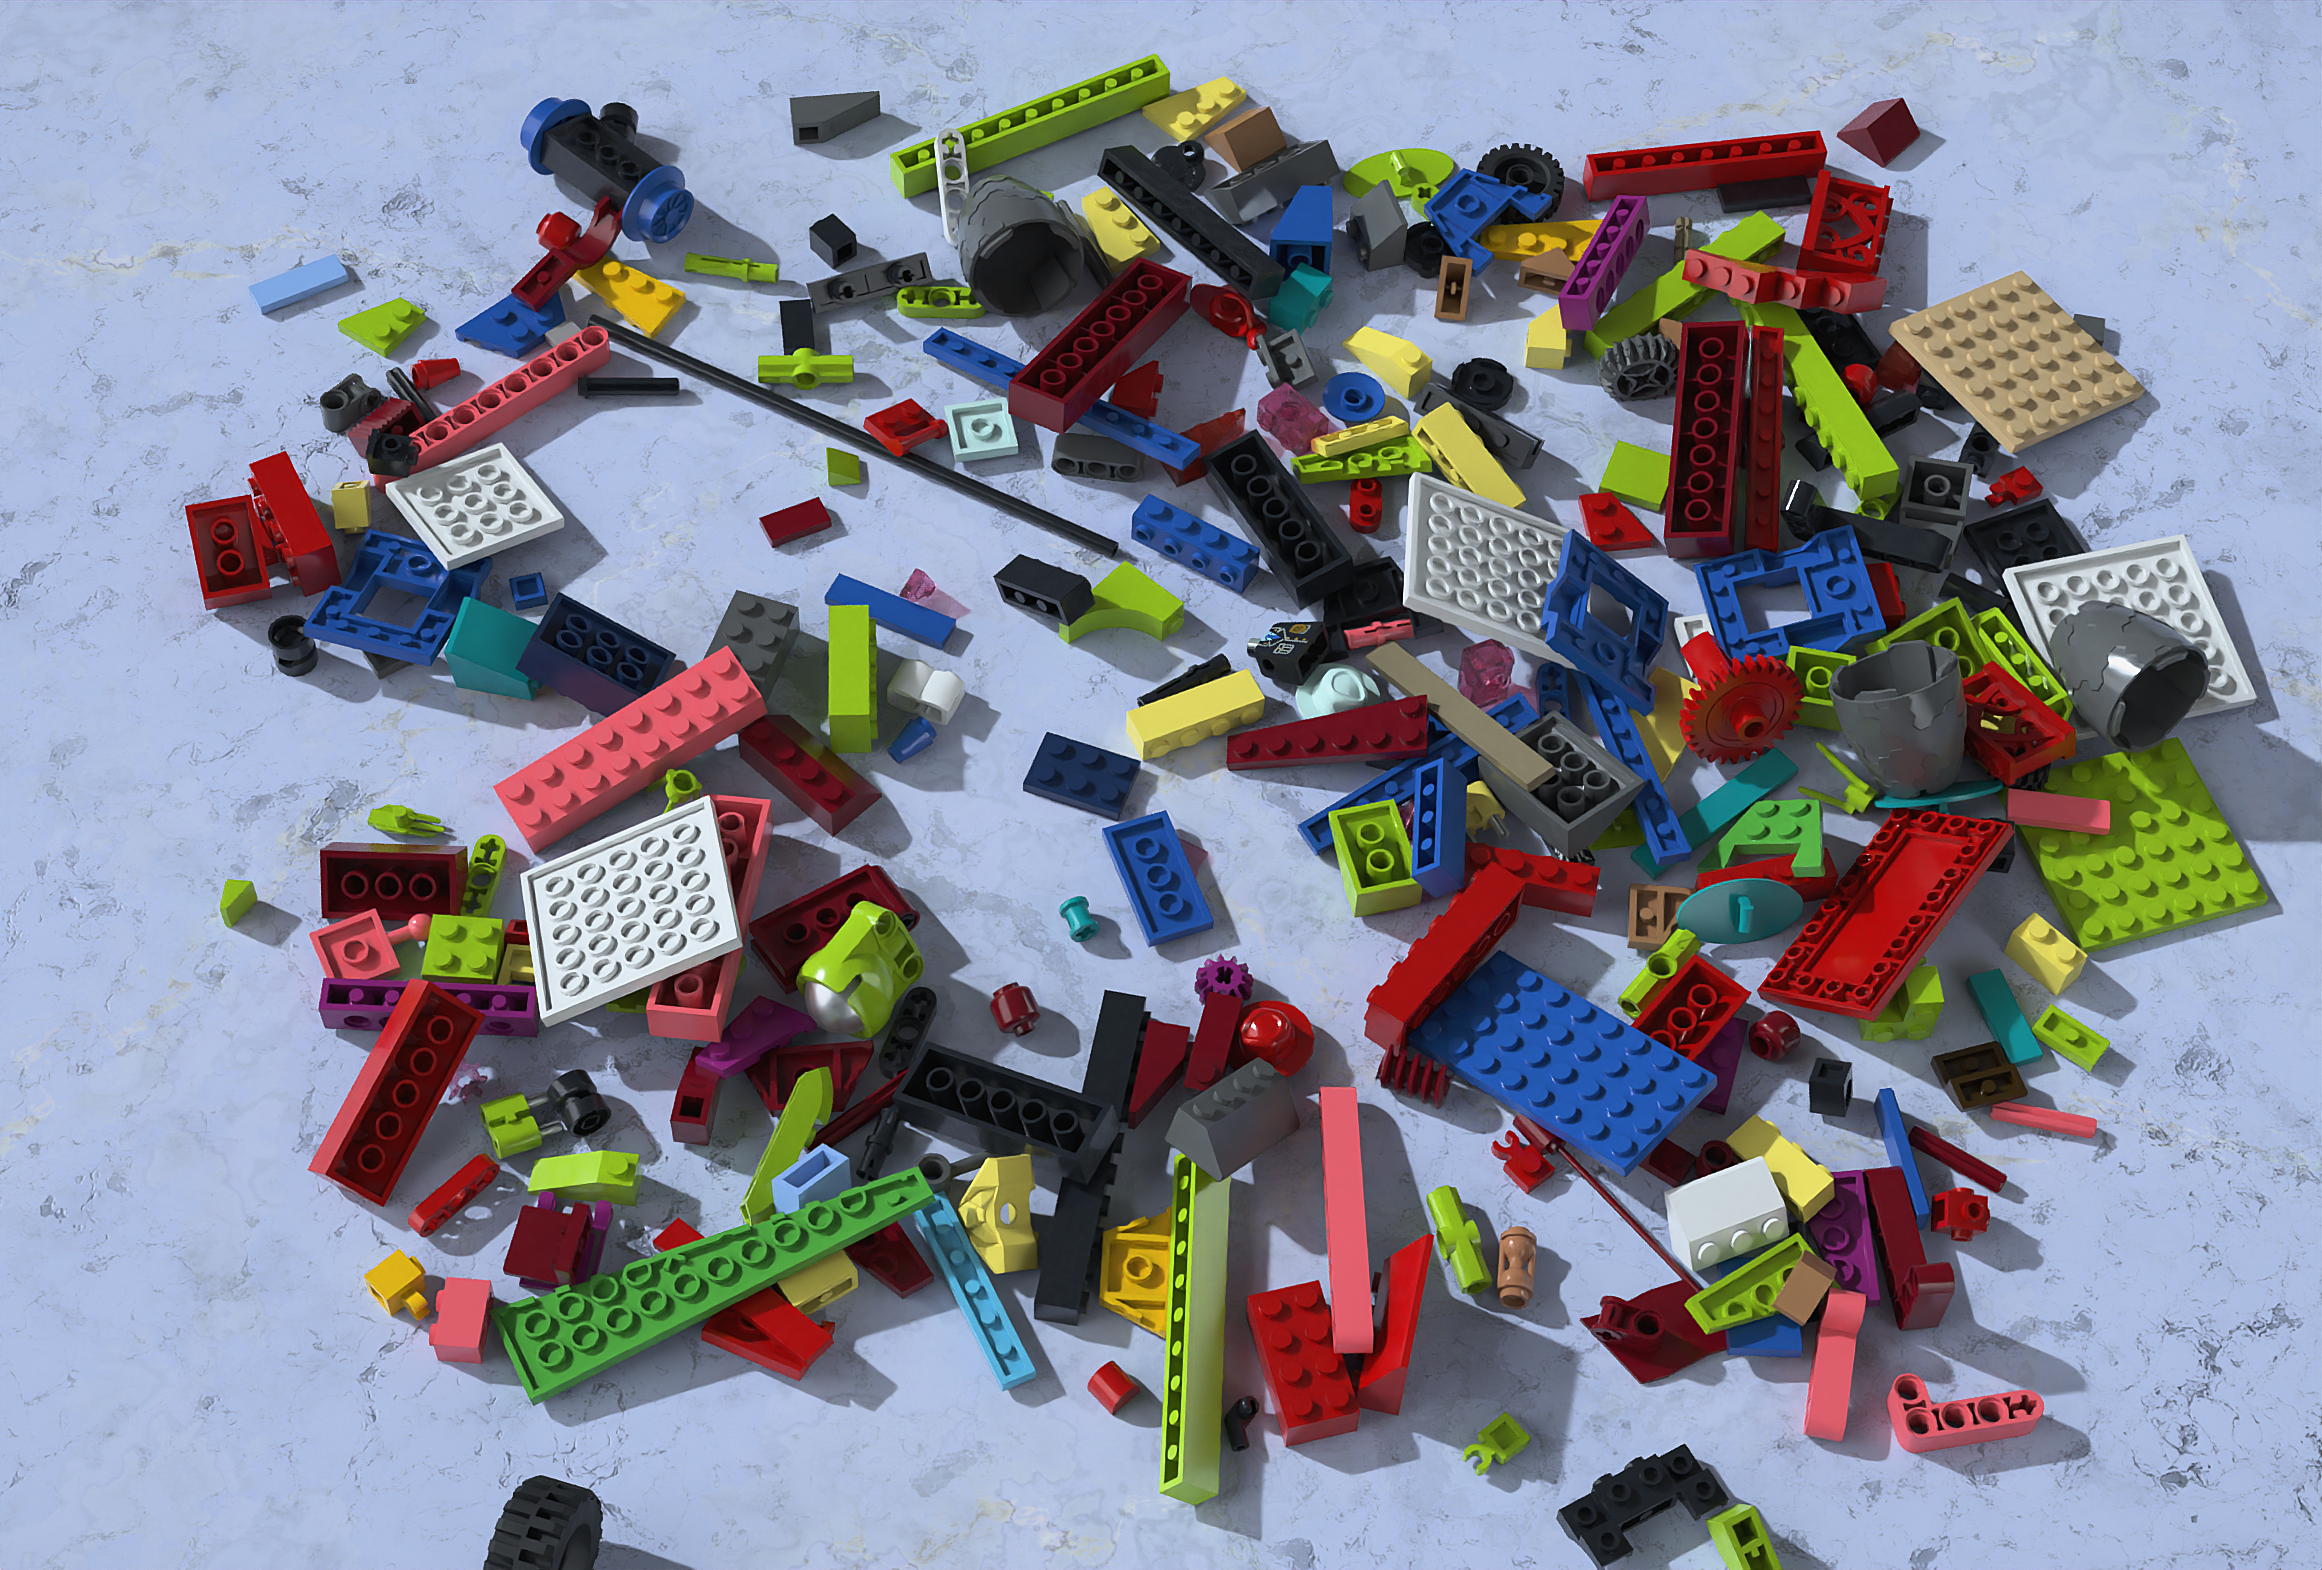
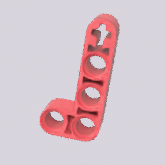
(1833, 1363)
(2013, 1412)

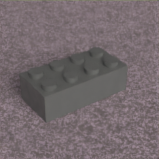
(759, 636)

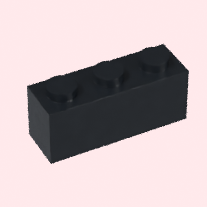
(1044, 589)

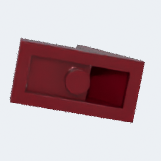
(1669, 1162)

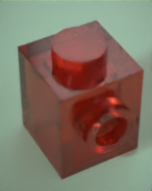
(1897, 368)

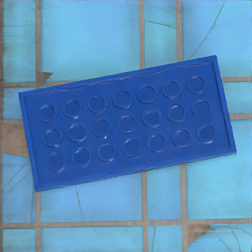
(1563, 1062)

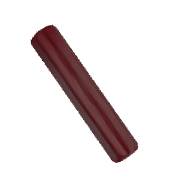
(1957, 1159)

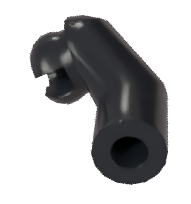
(1237, 1421)

